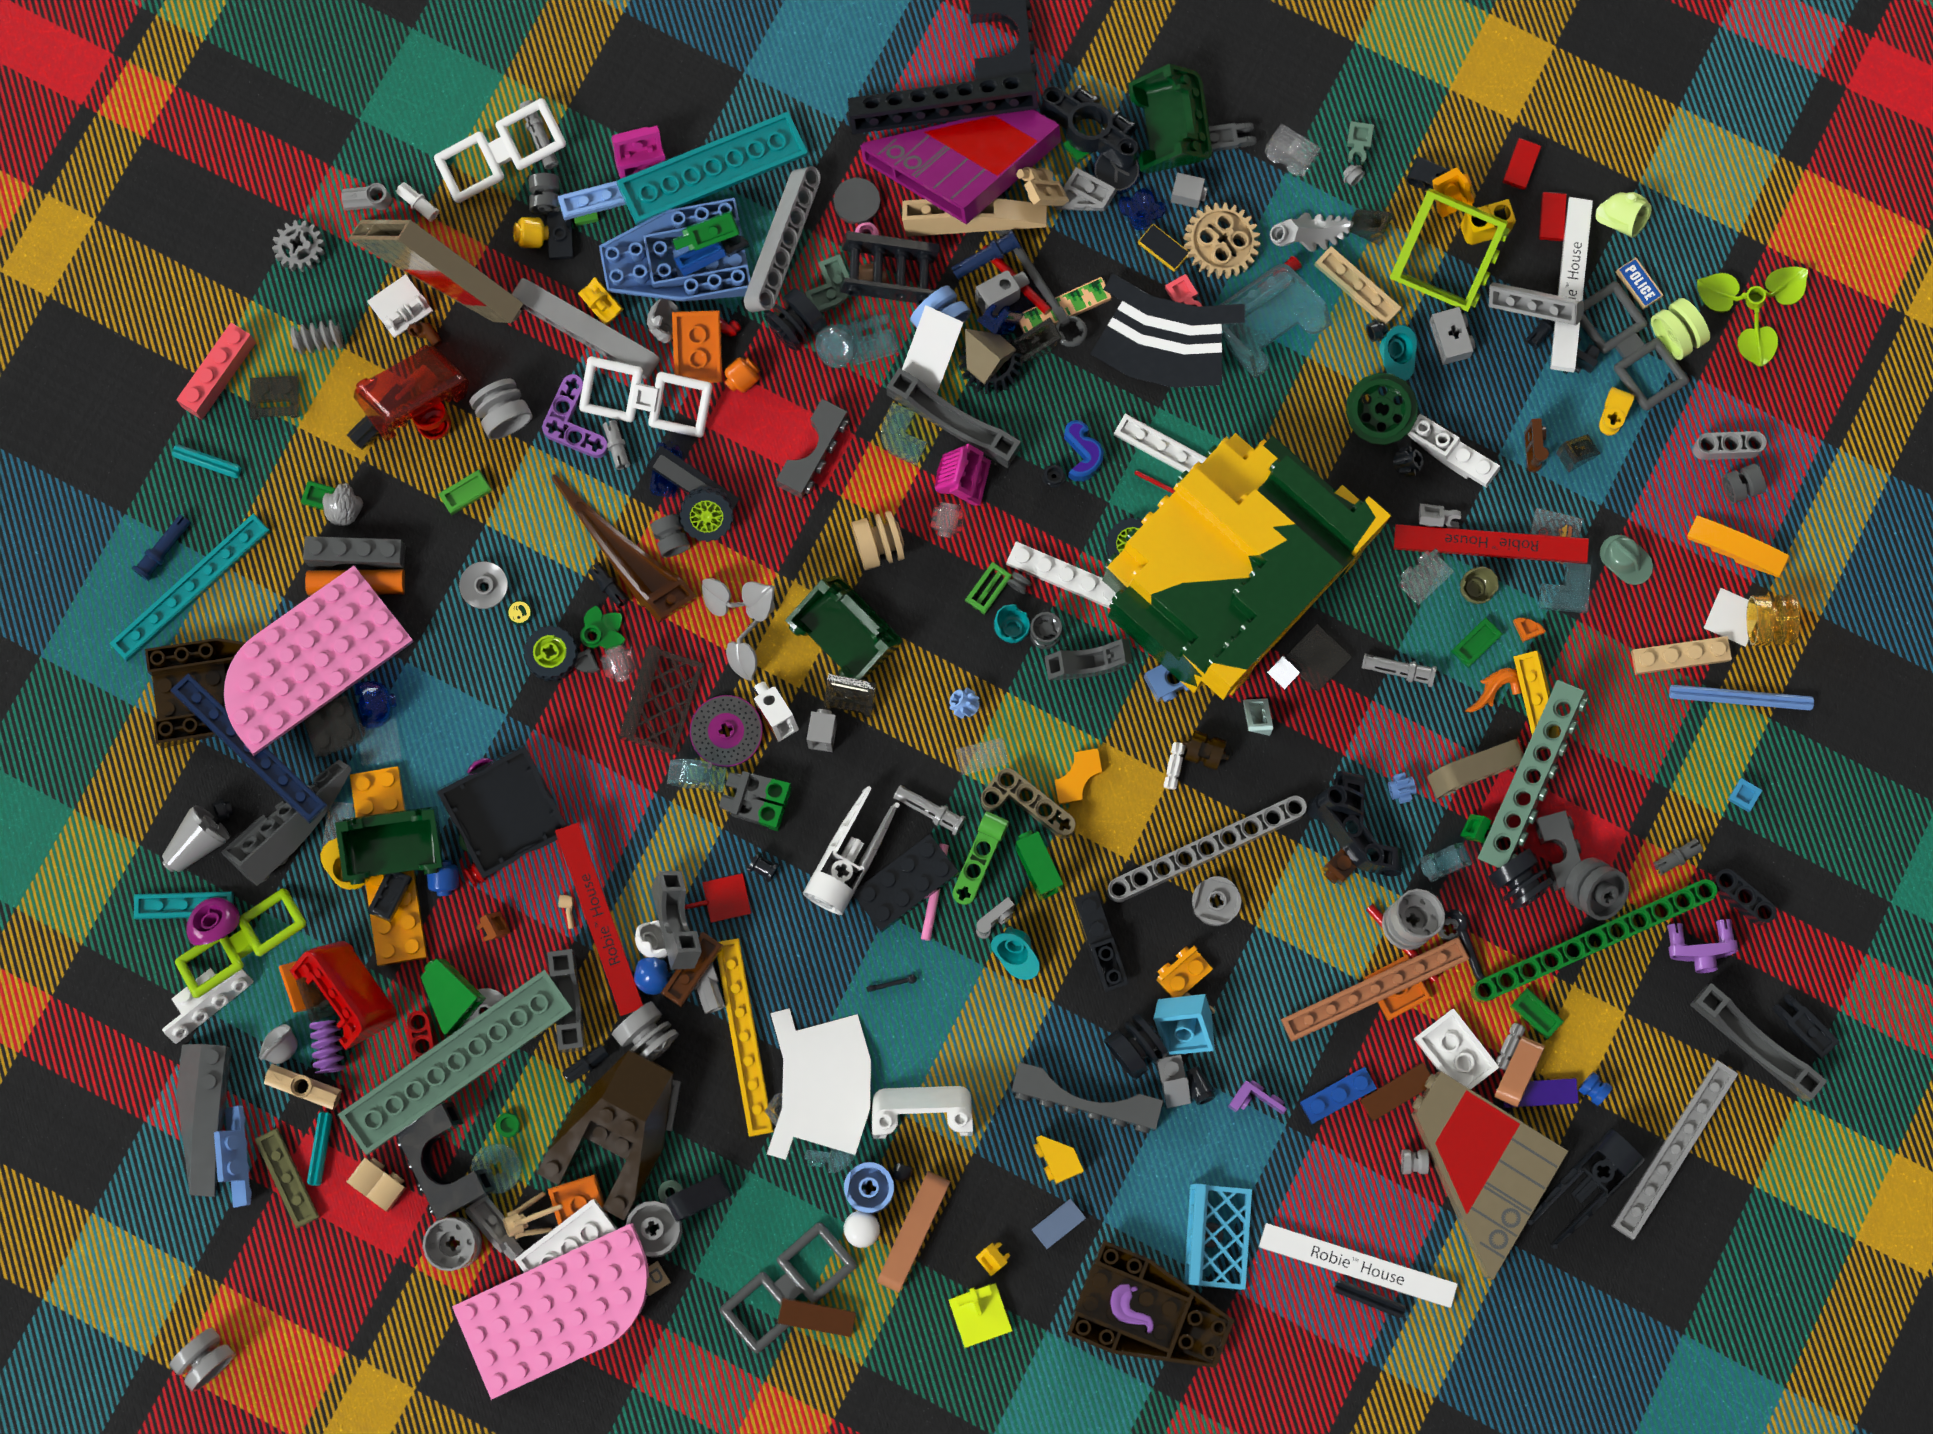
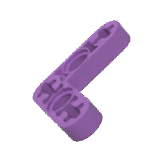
(563, 420)

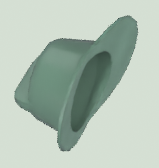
(1626, 559)

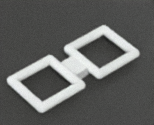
(500, 150)
(645, 397)

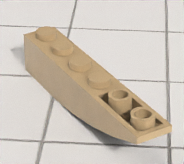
(924, 218)

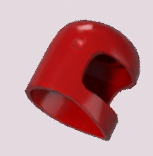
(434, 422)

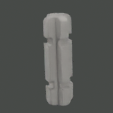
(1510, 1045)

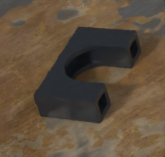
(1015, 15)
(418, 1141)

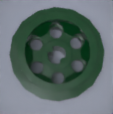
(1356, 408)

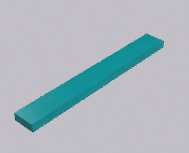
(190, 587)

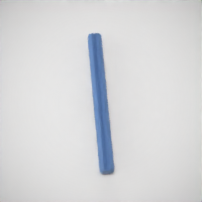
(1741, 697)

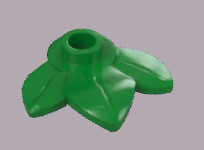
(605, 627)

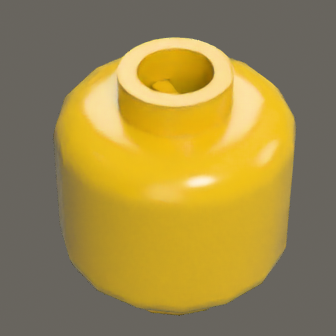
(530, 232)

